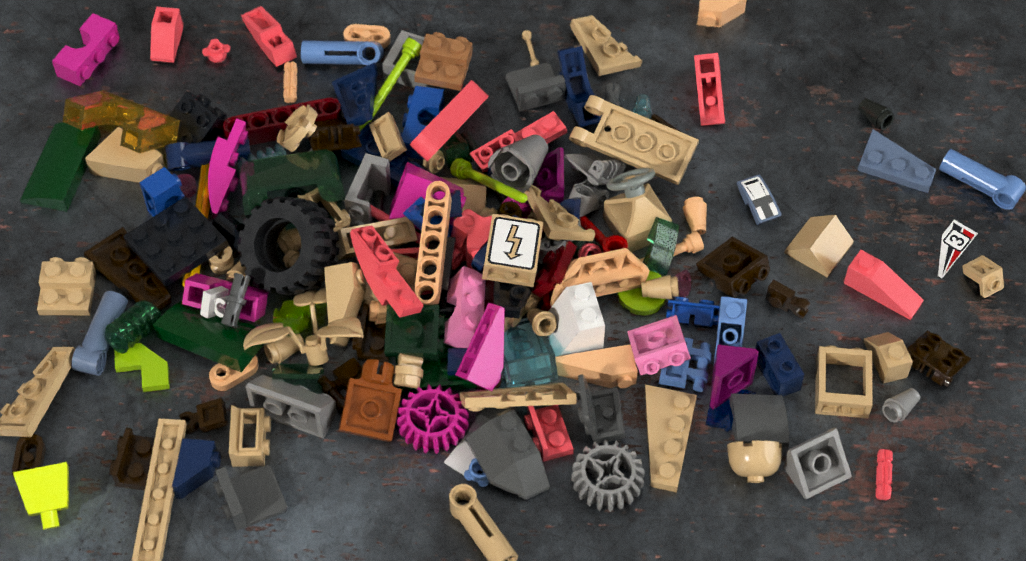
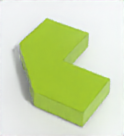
(153, 367)

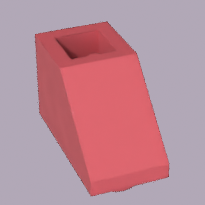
(165, 34)

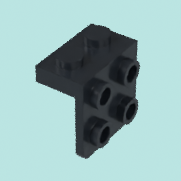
(196, 118)

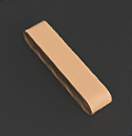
(429, 233)

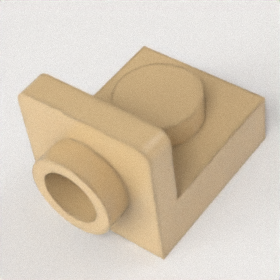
(986, 274)

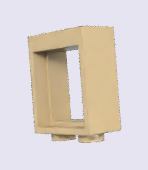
(837, 403)

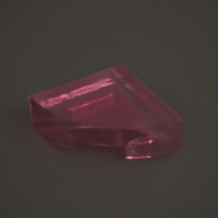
(684, 283)

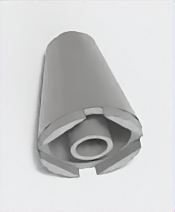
(519, 162)

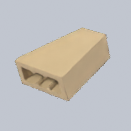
(121, 163)

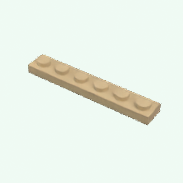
(159, 492)

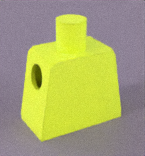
(45, 492)

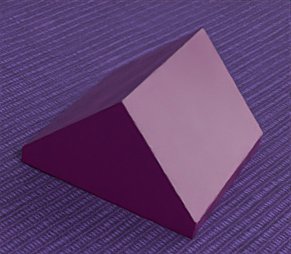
(551, 177)
(732, 372)

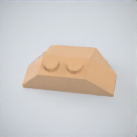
(607, 271)

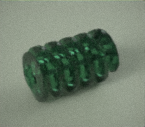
(132, 326)

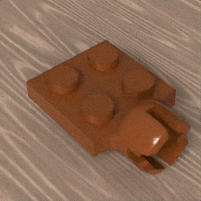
(371, 403)

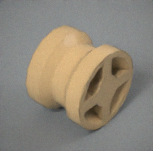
(223, 263)

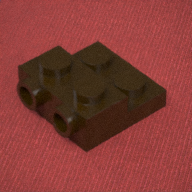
(734, 267)

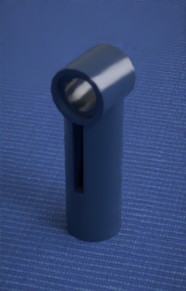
(187, 155)

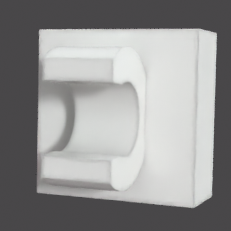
(214, 302)

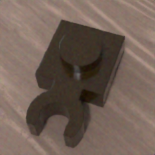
(785, 299)
(208, 416)

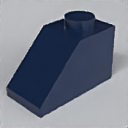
(194, 465)

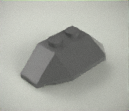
(507, 452)

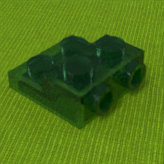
(415, 333)

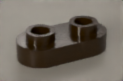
(23, 459)

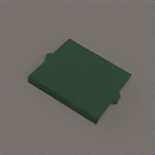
(297, 371)

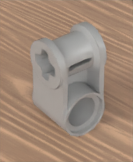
(591, 197)

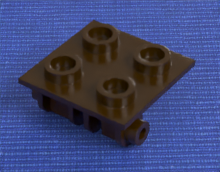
(335, 135)
(939, 356)

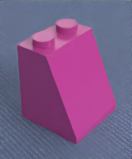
(413, 185)

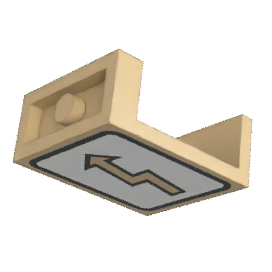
(512, 250)

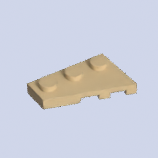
(601, 49)

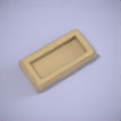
(387, 137)

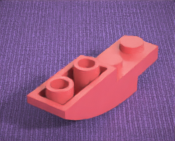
(548, 127)
(380, 271)

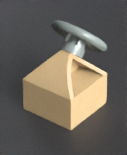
(635, 209)

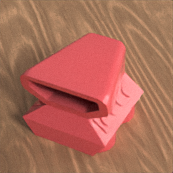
(470, 234)

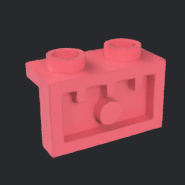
(549, 432)

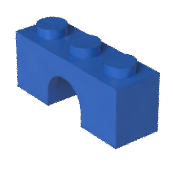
(423, 108)

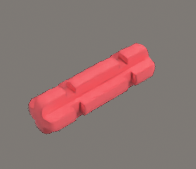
(884, 474)

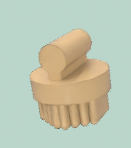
(408, 371)

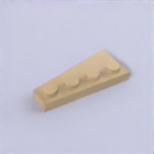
(36, 395)
(519, 396)
(668, 429)

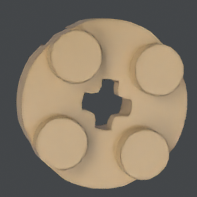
(299, 125)

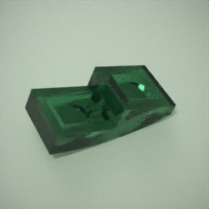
(662, 246)

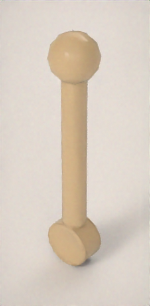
(526, 35)

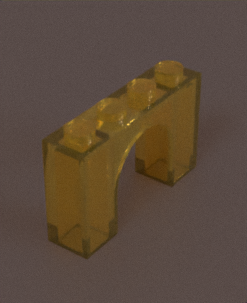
(142, 127)

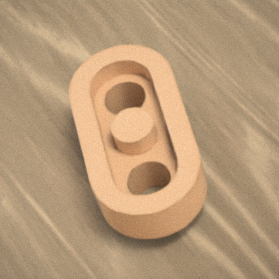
(361, 32)
(232, 376)

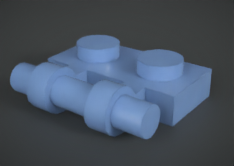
(677, 375)

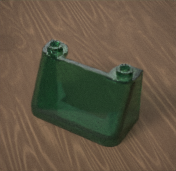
(290, 171)

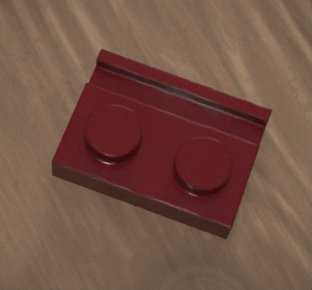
(554, 269)

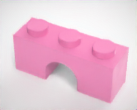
(468, 295)

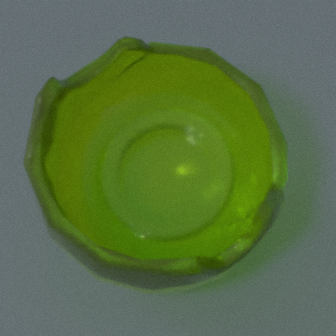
(293, 316)

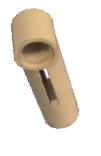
(480, 525)

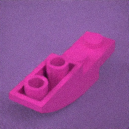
(221, 176)

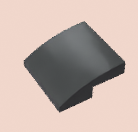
(759, 418)

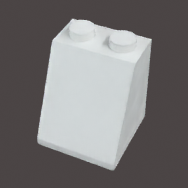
(578, 321)

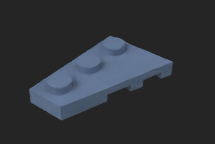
(895, 164)

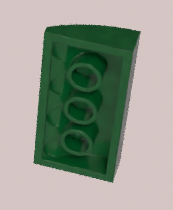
(60, 167)
(206, 337)

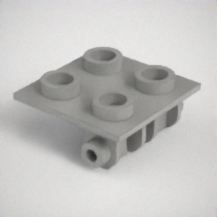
(596, 170)

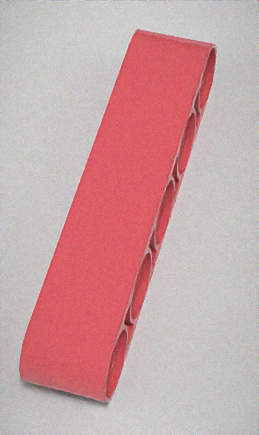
(449, 120)

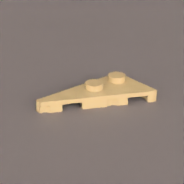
(556, 220)

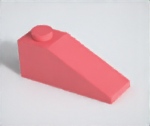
(709, 89)
(882, 284)

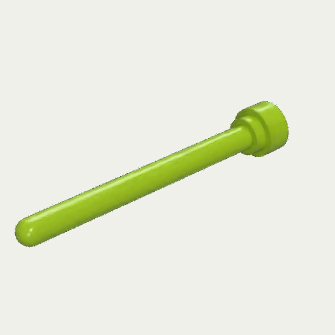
(410, 49)
(463, 169)

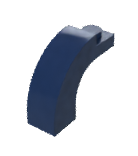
(576, 84)

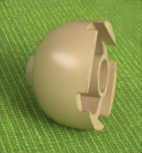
(755, 459)

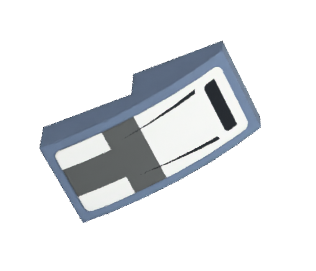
(759, 198)

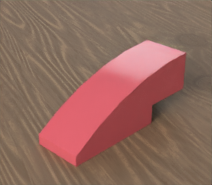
(269, 36)

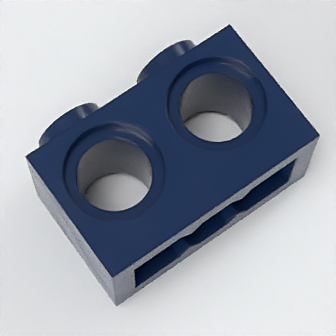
(779, 365)

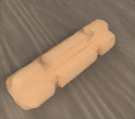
(290, 82)

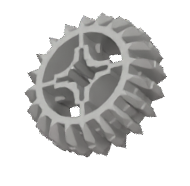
(611, 489)

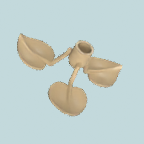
(315, 345)

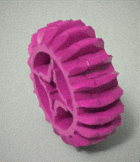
(444, 428)

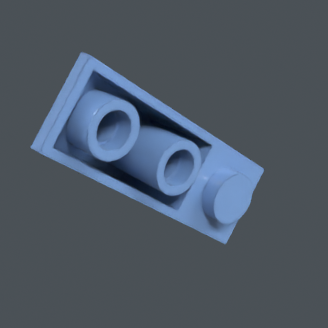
(730, 322)

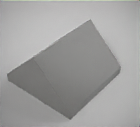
(817, 463)

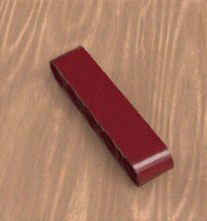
(266, 124)

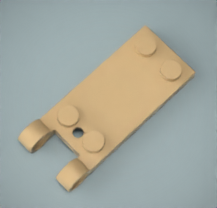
(637, 140)

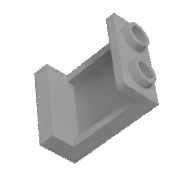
(370, 177)

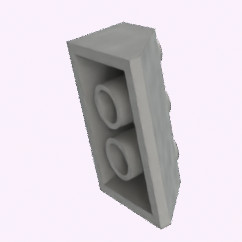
(292, 404)

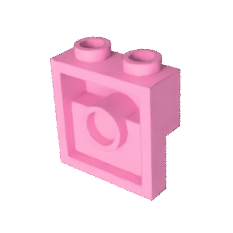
(658, 345)

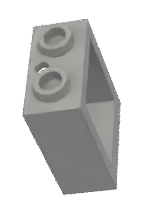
(407, 76)

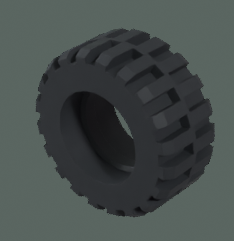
(261, 238)

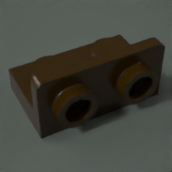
(373, 343)
(132, 460)

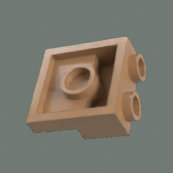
(443, 61)

